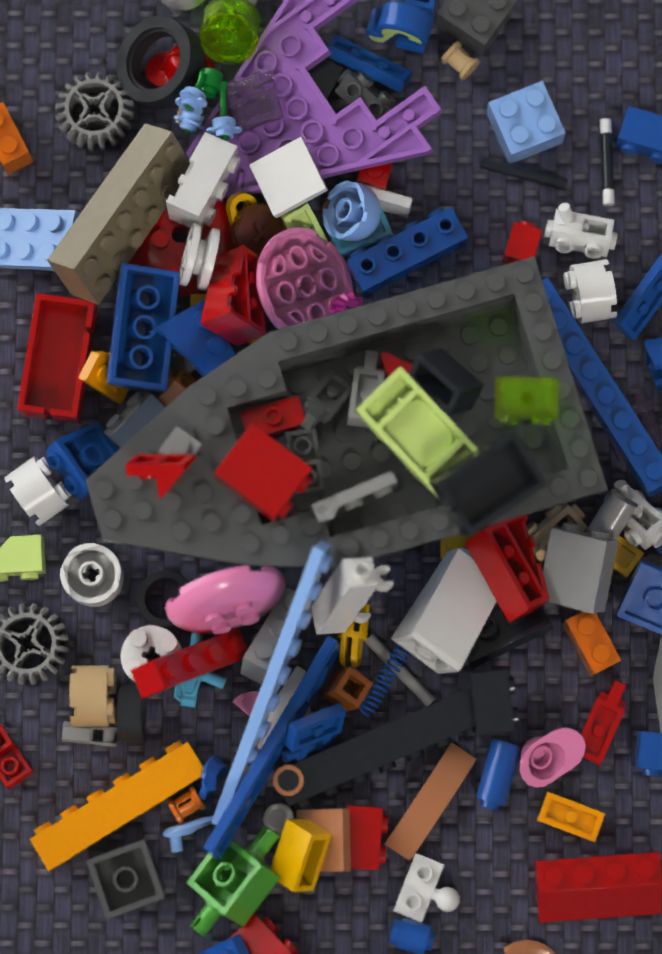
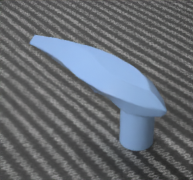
(186, 828)

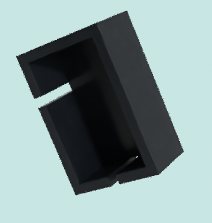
(488, 483)

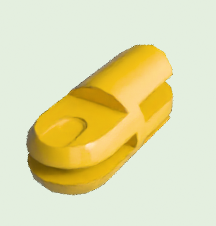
(352, 642)

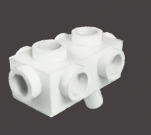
(580, 233)
(645, 524)

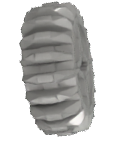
(80, 130)
(33, 631)

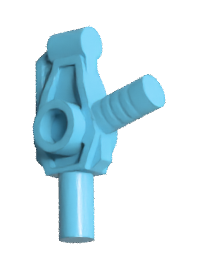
(187, 692)

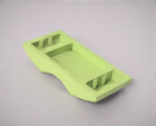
(414, 427)

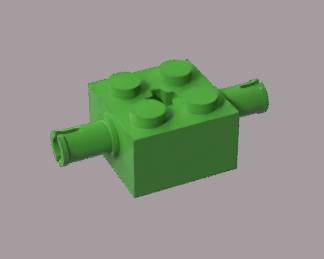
(235, 882)

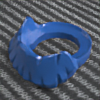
(210, 776)

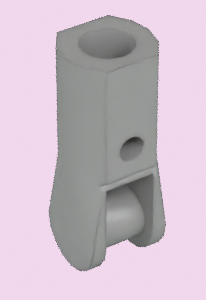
(86, 735)

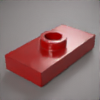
(276, 416)

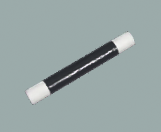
(607, 162)

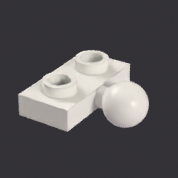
(421, 889)

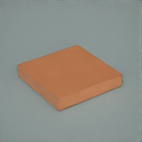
(338, 824)

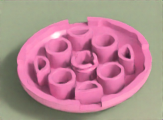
(303, 262)
(226, 600)

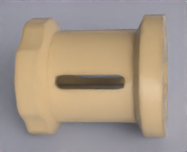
(460, 60)

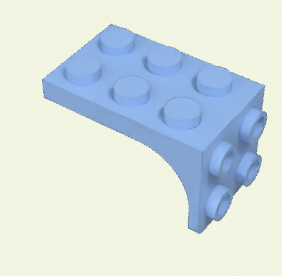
(32, 236)

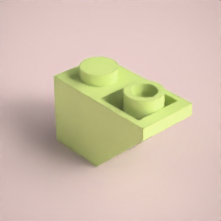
(22, 557)

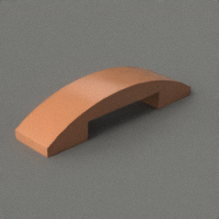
(430, 801)

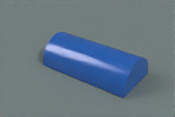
(137, 351)

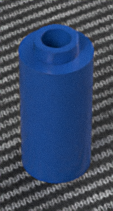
(497, 774)

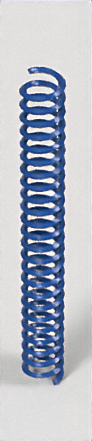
(380, 680)

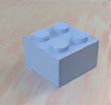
(525, 122)

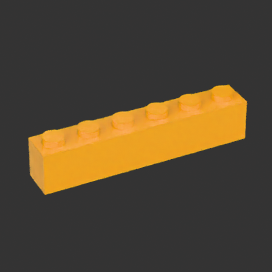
(117, 806)

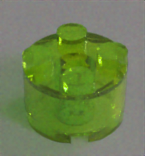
(230, 30)

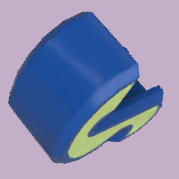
(401, 19)

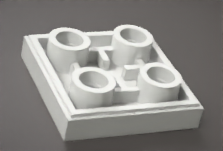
(288, 177)

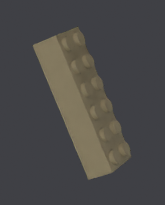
(120, 214)

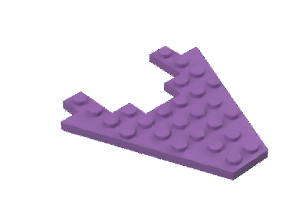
(337, 141)

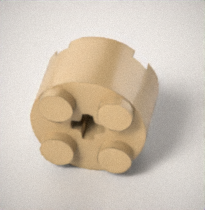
(91, 696)

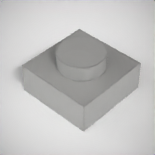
(180, 443)

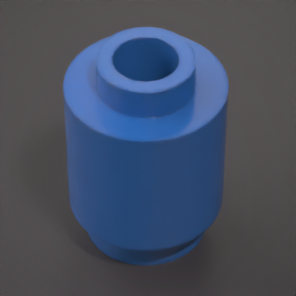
(411, 936)

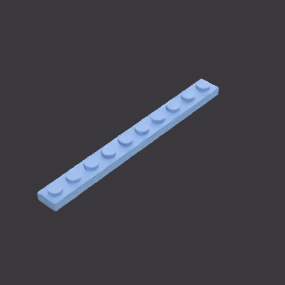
(277, 672)

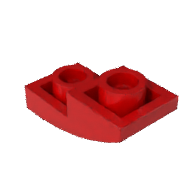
(13, 764)

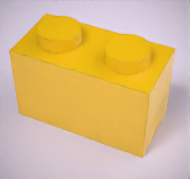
(300, 854)

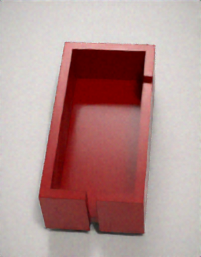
(55, 357)

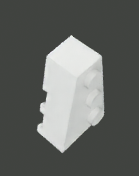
(203, 182)

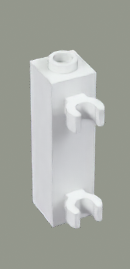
(347, 594)

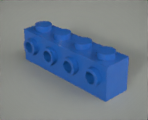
(406, 251)

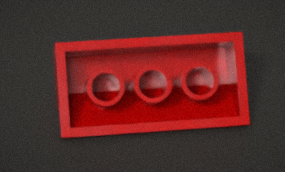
(598, 887)

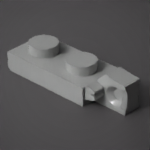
(365, 382)
(352, 497)

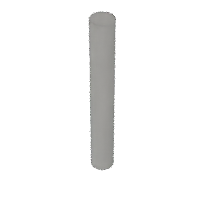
(405, 676)

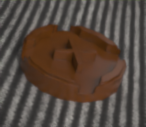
(255, 227)

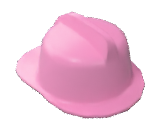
(550, 756)

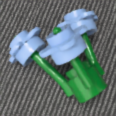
(194, 99)

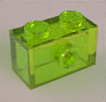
(525, 399)

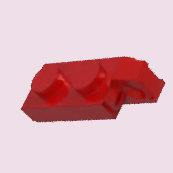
(603, 722)

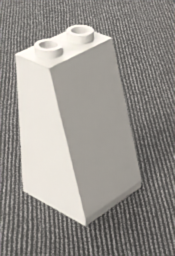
(447, 614)

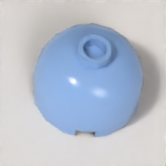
(351, 212)

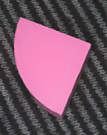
(246, 701)

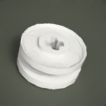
(199, 256)

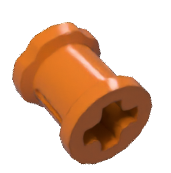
(186, 804)

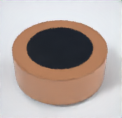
(288, 780)

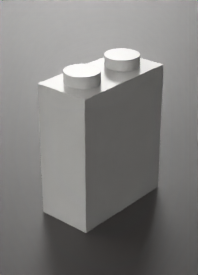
(579, 567)

